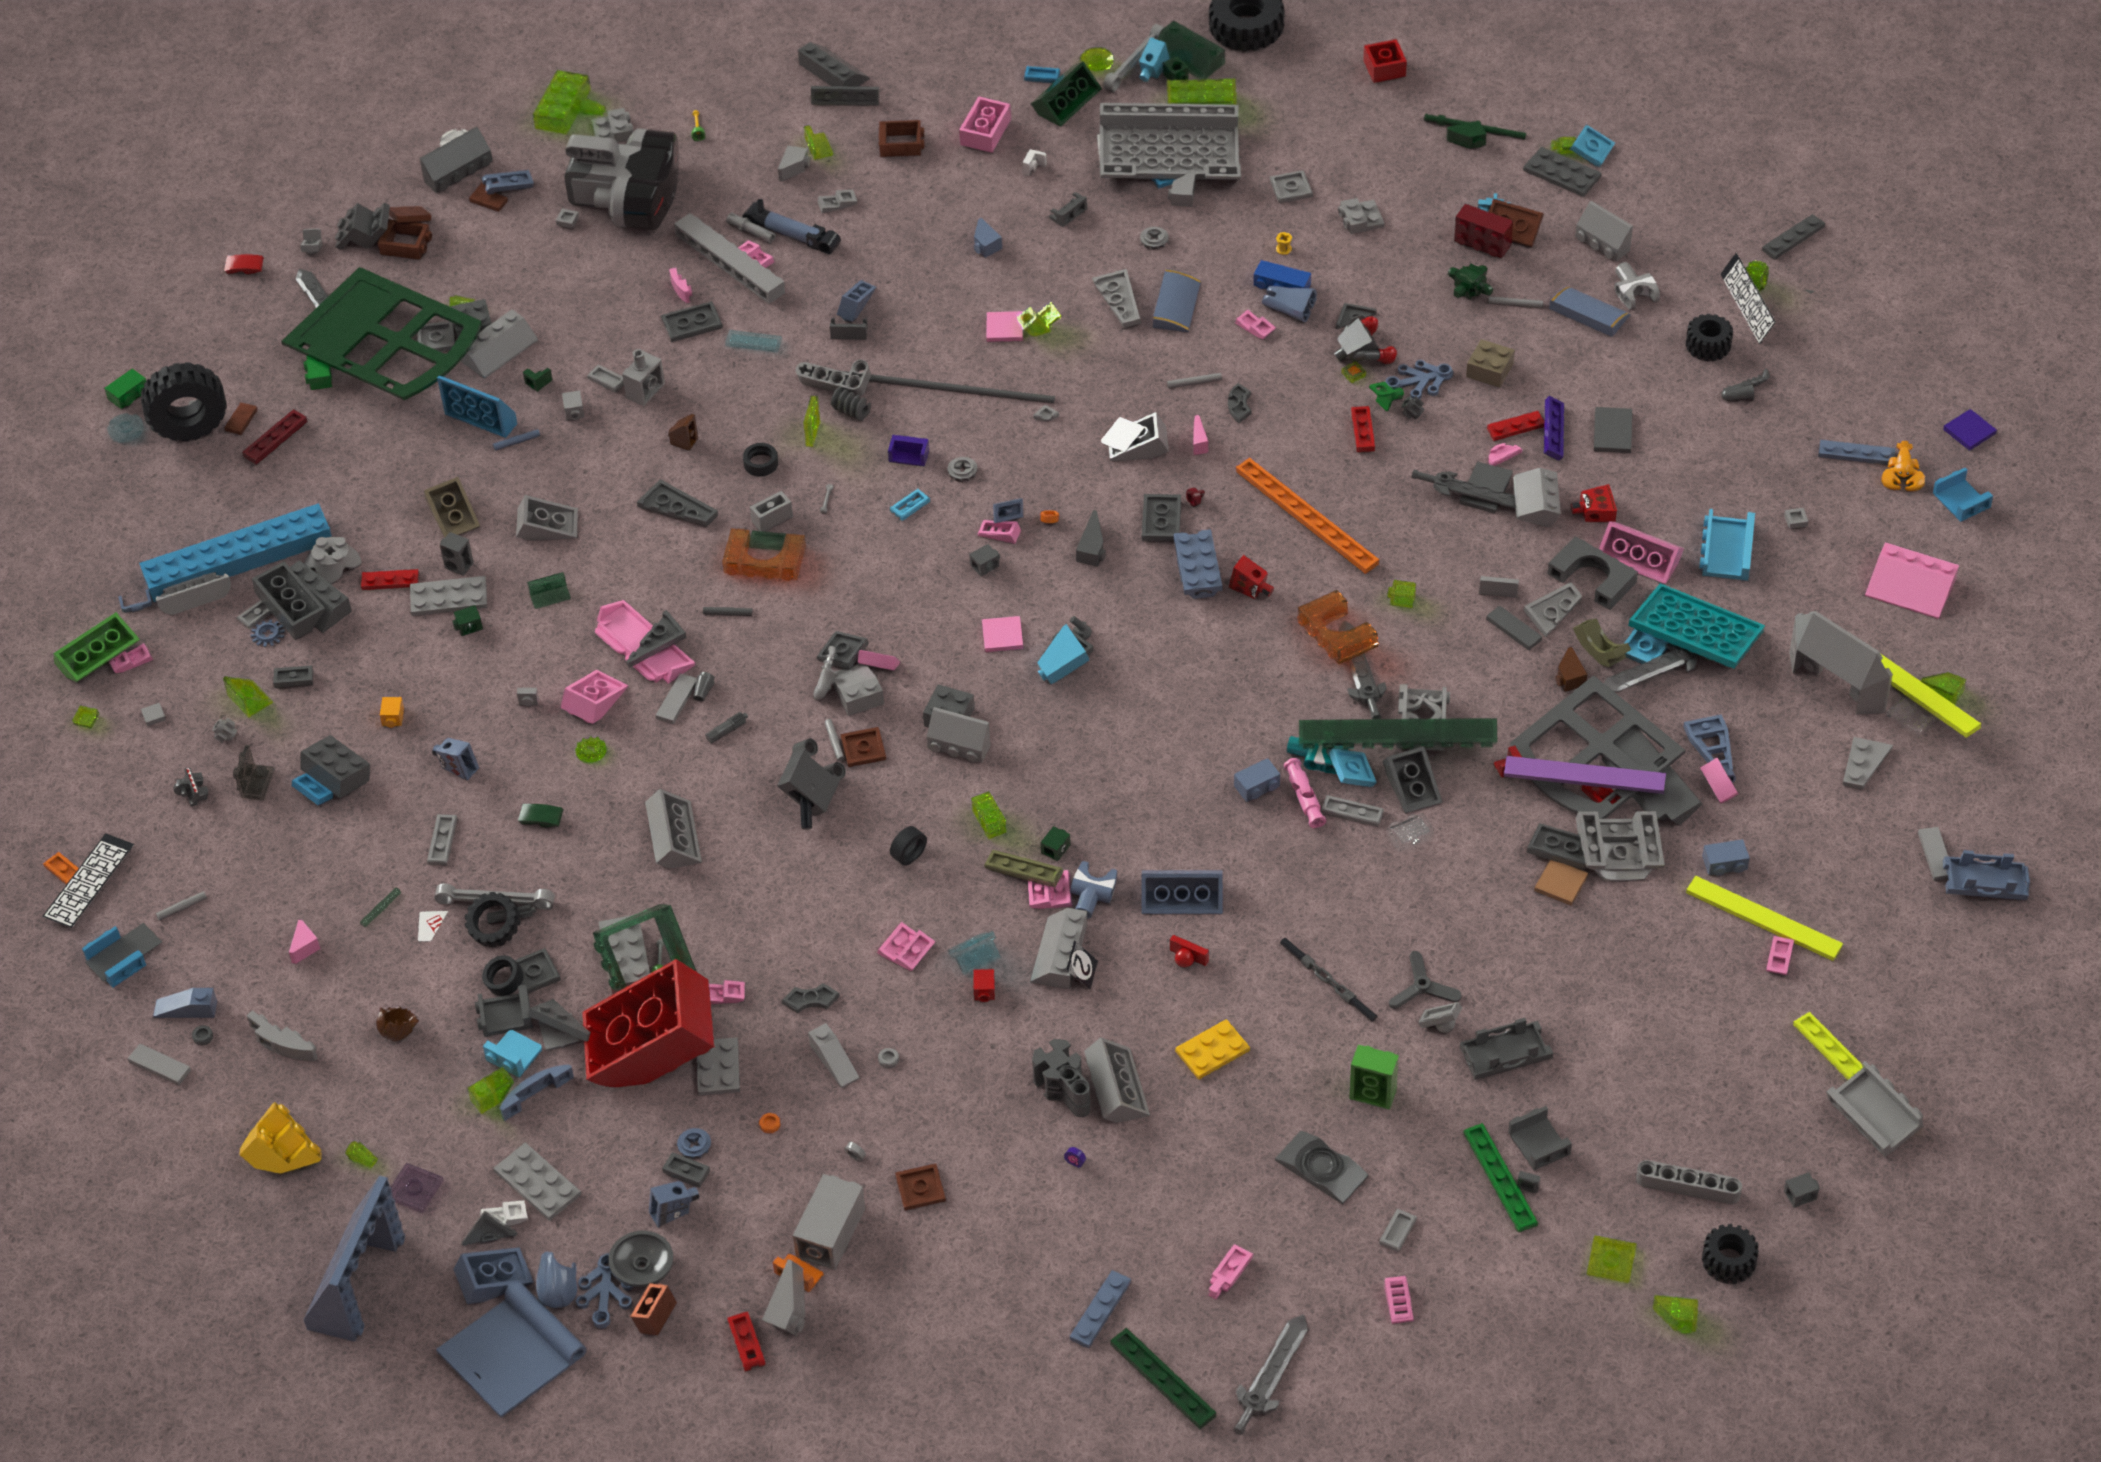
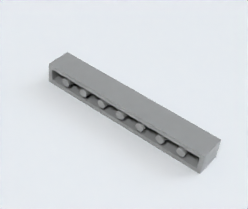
(729, 258)

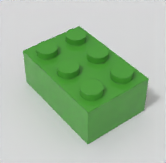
(1374, 1076)

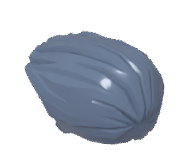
(555, 1283)

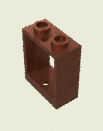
(901, 128)
(390, 248)

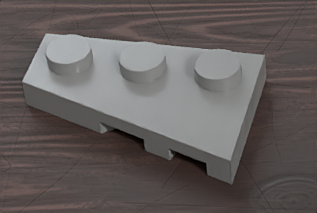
(1553, 608)
(1863, 761)

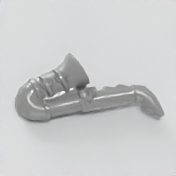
(826, 676)

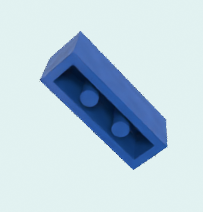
(1278, 275)

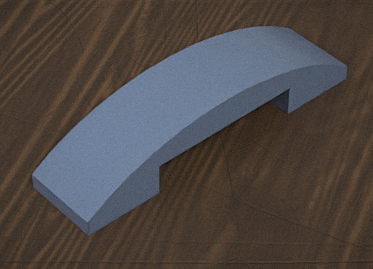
(557, 1075)

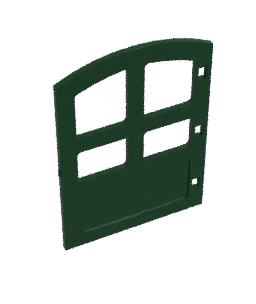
(357, 310)

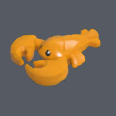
(1903, 467)

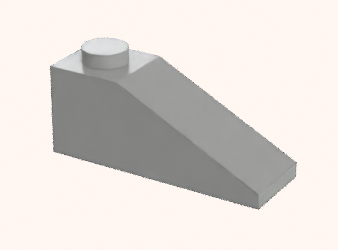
(832, 1055)

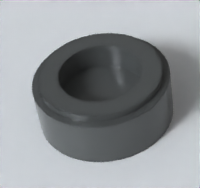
(202, 1035)

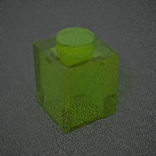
(1402, 593)

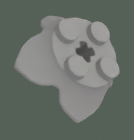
(331, 556)

